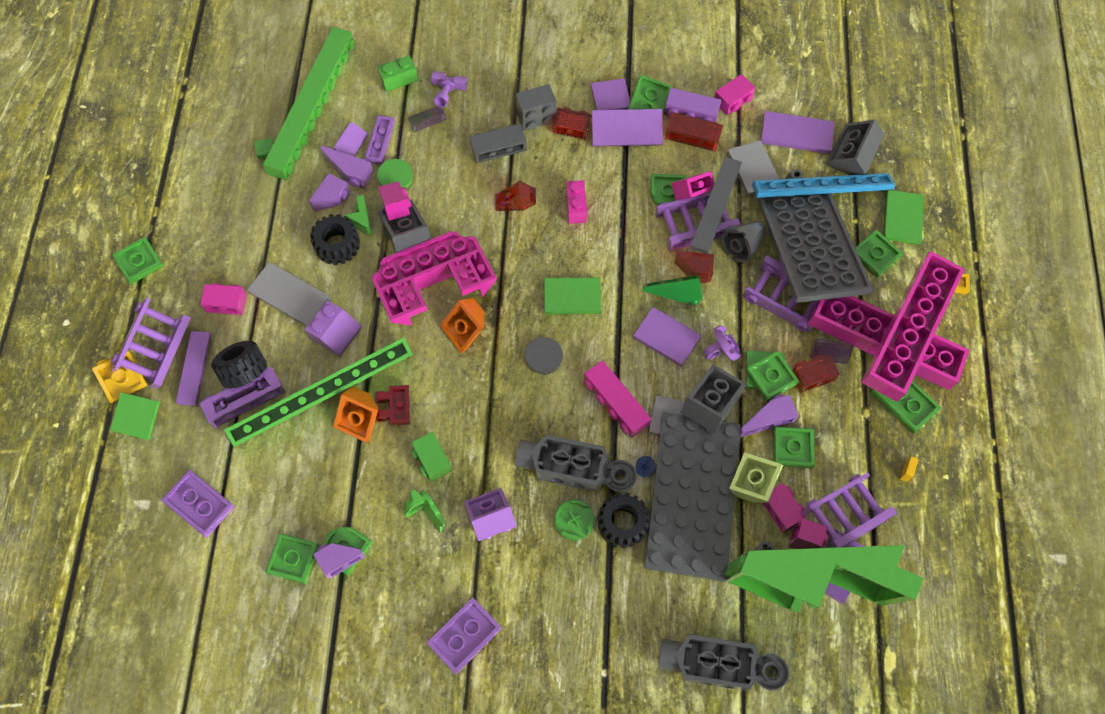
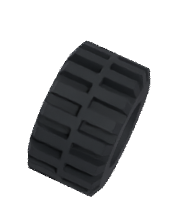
(331, 227)
(239, 364)
(635, 508)

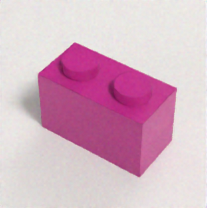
(735, 94)
(693, 185)
(395, 200)
(576, 202)
(223, 299)
(784, 508)
(808, 535)

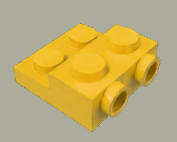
(119, 381)

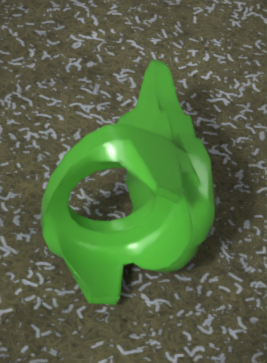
(425, 502)

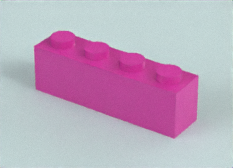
(617, 399)

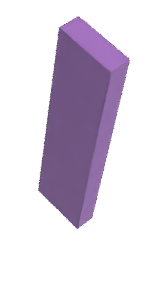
(193, 368)

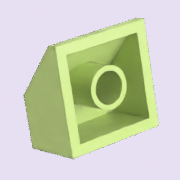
(755, 478)

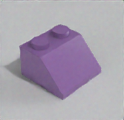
(332, 328)
(490, 514)

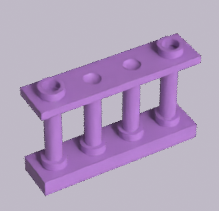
(683, 240)
(774, 268)
(170, 341)
(851, 532)

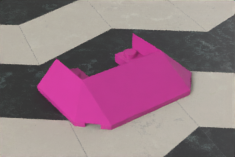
(427, 264)

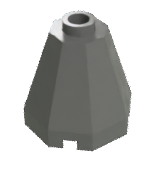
(743, 240)

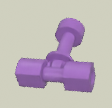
(447, 85)

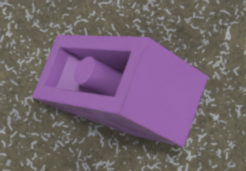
(329, 193)
(336, 558)

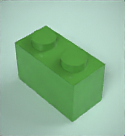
(397, 73)
(431, 457)

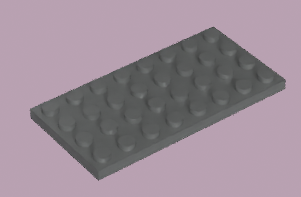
(814, 247)
(692, 498)

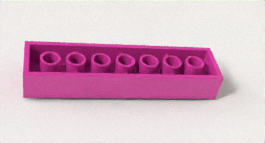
(865, 326)
(913, 326)

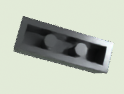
(498, 143)

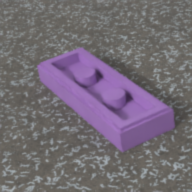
(380, 139)

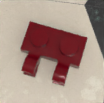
(399, 405)

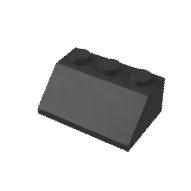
(856, 147)

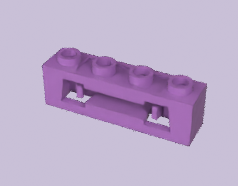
(241, 398)

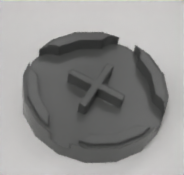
(543, 355)

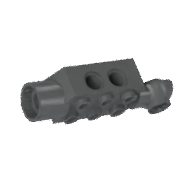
(574, 464)
(721, 663)

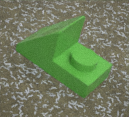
(361, 218)

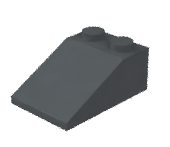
(406, 230)

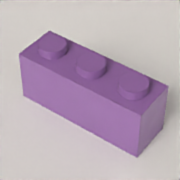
(692, 105)

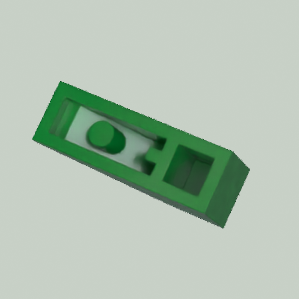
(681, 289)

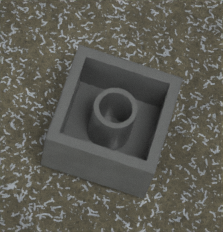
(536, 107)

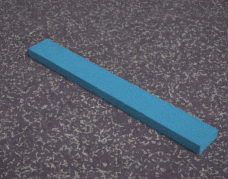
(823, 185)

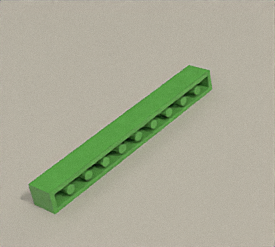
(309, 104)
(318, 392)

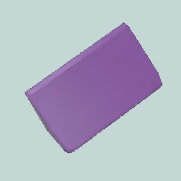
(351, 140)

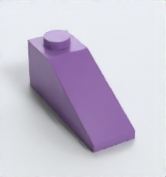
(352, 169)
(777, 412)

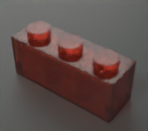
(693, 131)

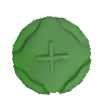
(394, 171)
(574, 520)

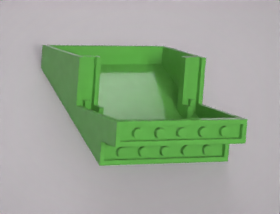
(803, 575)

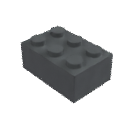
(713, 398)

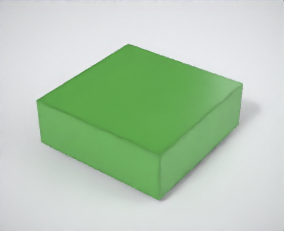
(263, 147)

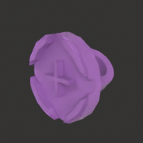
(725, 343)

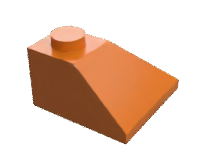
(464, 323)
(356, 414)

